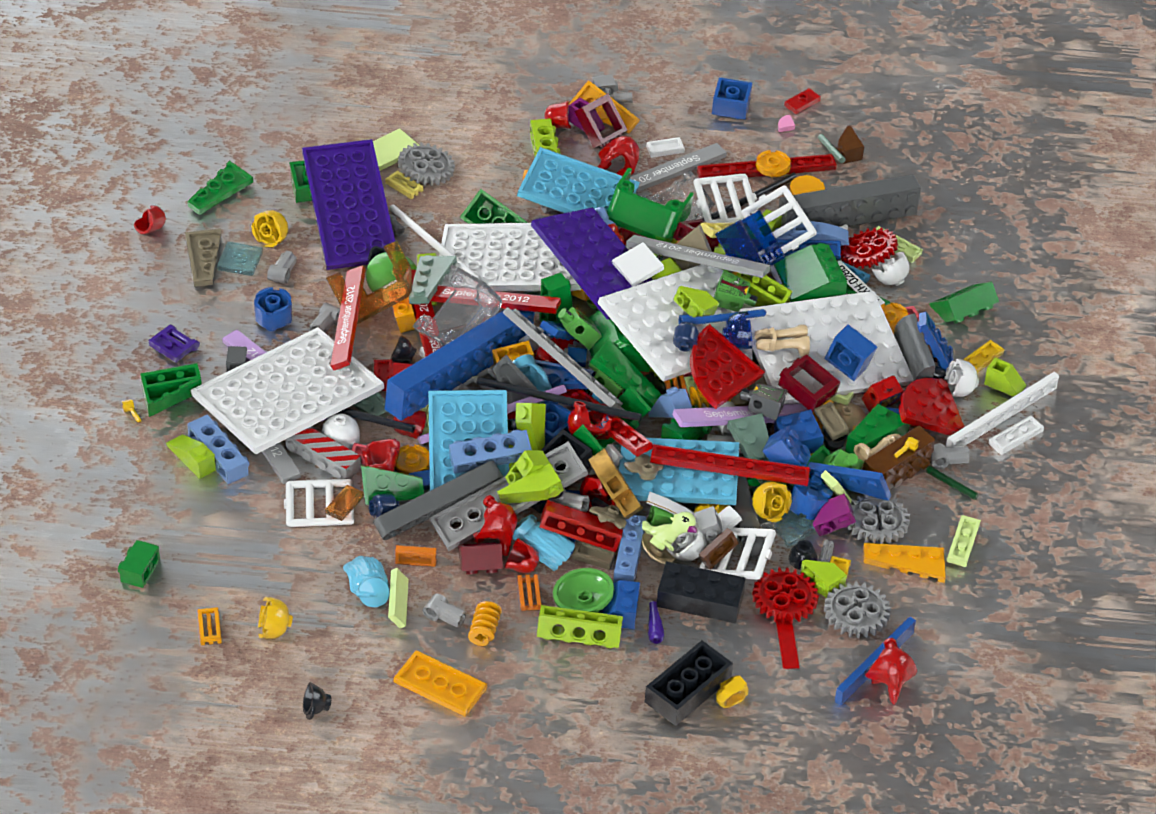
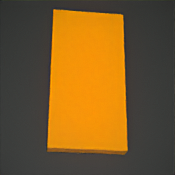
(440, 683)

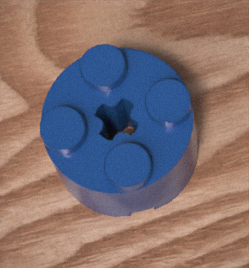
(273, 308)
(810, 498)

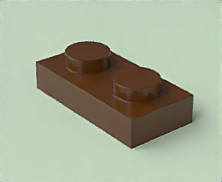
(718, 548)

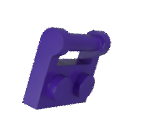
(170, 347)

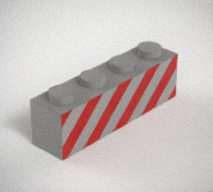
(325, 453)

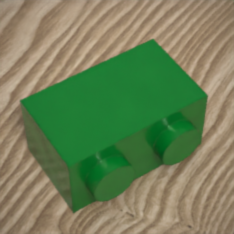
(139, 563)

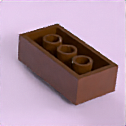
(907, 464)

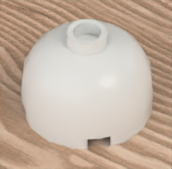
(893, 270)
(961, 378)
(342, 429)
(688, 545)

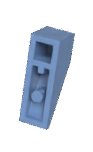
(673, 399)

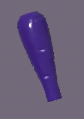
(655, 625)

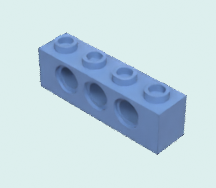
(501, 455)
(228, 459)
(629, 550)

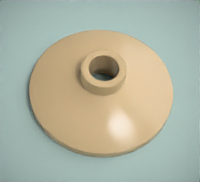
(851, 414)
(654, 552)

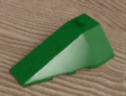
(488, 210)

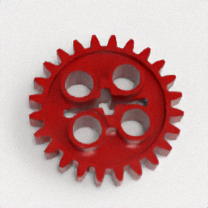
(869, 248)
(785, 595)

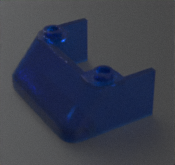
(751, 240)

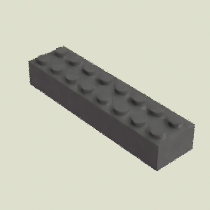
(859, 202)

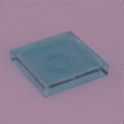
(240, 258)

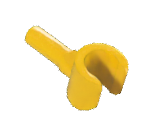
(128, 405)
(911, 443)

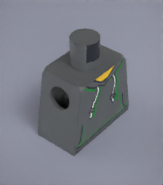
(765, 400)

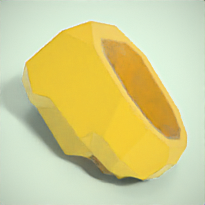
(732, 691)

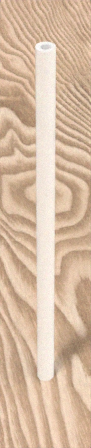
(434, 243)

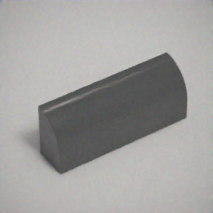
(914, 348)

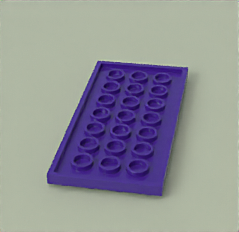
(347, 201)
(586, 251)

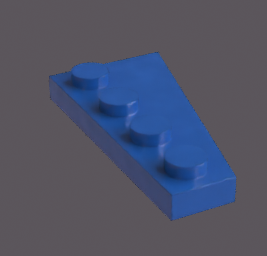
(933, 338)
(559, 375)
(856, 480)

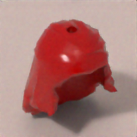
(382, 454)

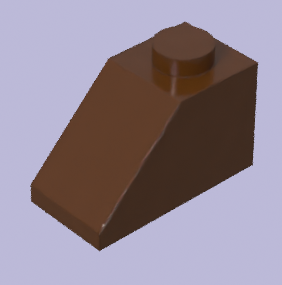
(850, 146)

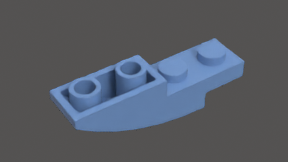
(824, 232)

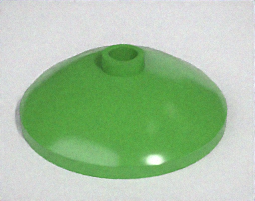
(380, 271)
(584, 590)

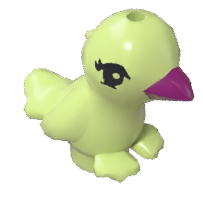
(666, 534)

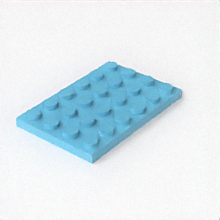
(568, 183)
(461, 418)
(685, 484)

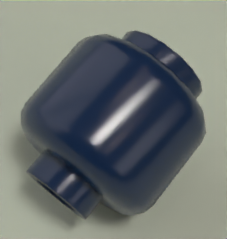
(685, 336)
(382, 504)

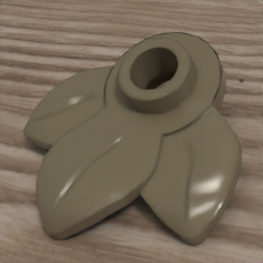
(643, 466)
(610, 514)

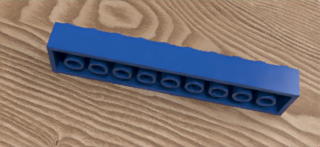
(451, 364)

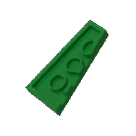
(224, 185)
(623, 372)

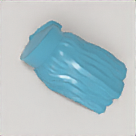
(533, 372)
(551, 546)
(368, 580)

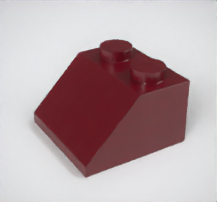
(480, 557)

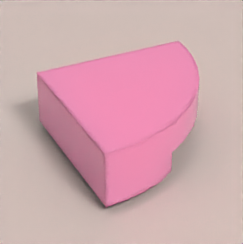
(786, 124)

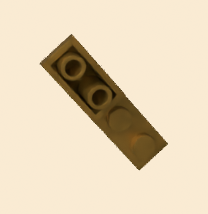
(615, 484)

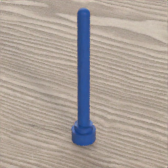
(719, 317)

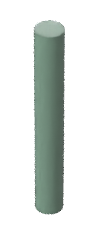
(831, 148)

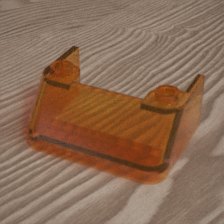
(385, 296)

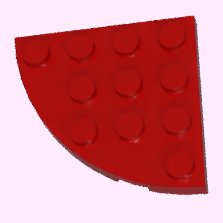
(721, 367)
(931, 406)

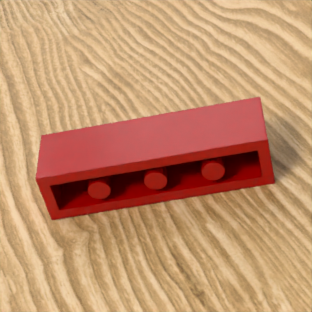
(580, 526)

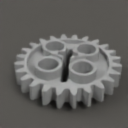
(426, 164)
(890, 514)
(857, 609)

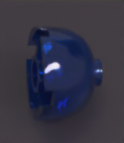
(738, 330)

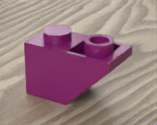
(574, 120)
(834, 515)

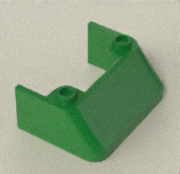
(645, 215)
(610, 331)
(631, 402)

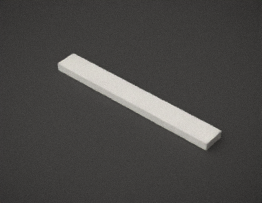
(1003, 411)

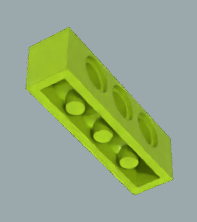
(543, 135)
(589, 621)

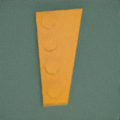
(591, 92)
(915, 559)

